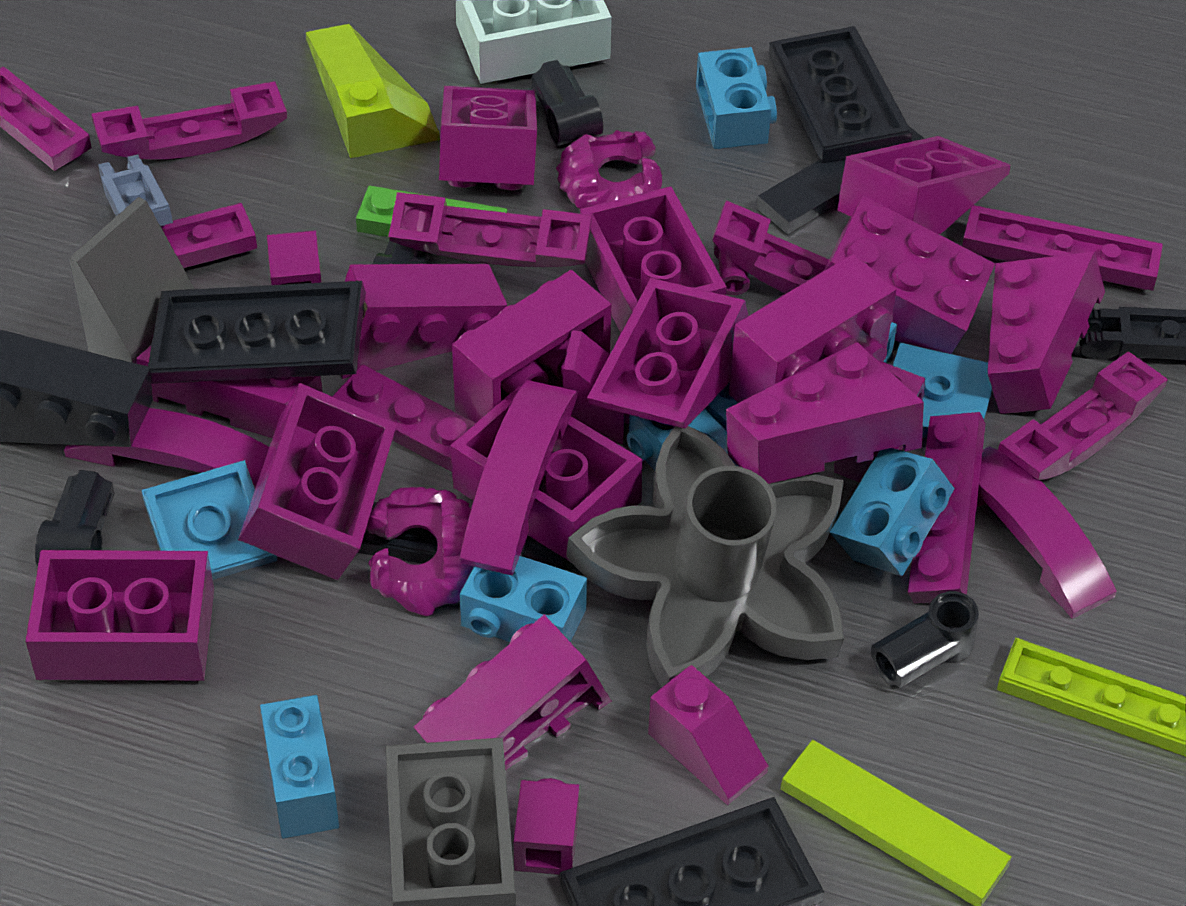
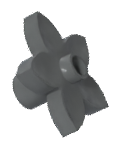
(718, 559)

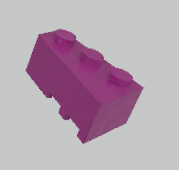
(1035, 325)
(822, 416)

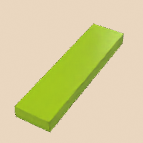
(1095, 695)
(896, 823)

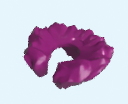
(583, 158)
(440, 579)

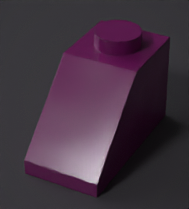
(580, 372)
(706, 734)

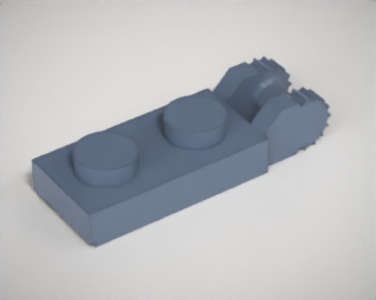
(136, 182)

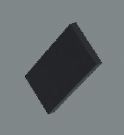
(839, 93)
(257, 332)
(723, 861)

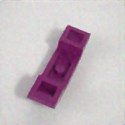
(191, 132)
(490, 236)
(770, 259)
(1088, 422)
(182, 443)
(513, 476)
(1047, 531)

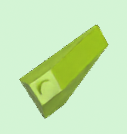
(367, 95)

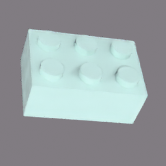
(520, 35)

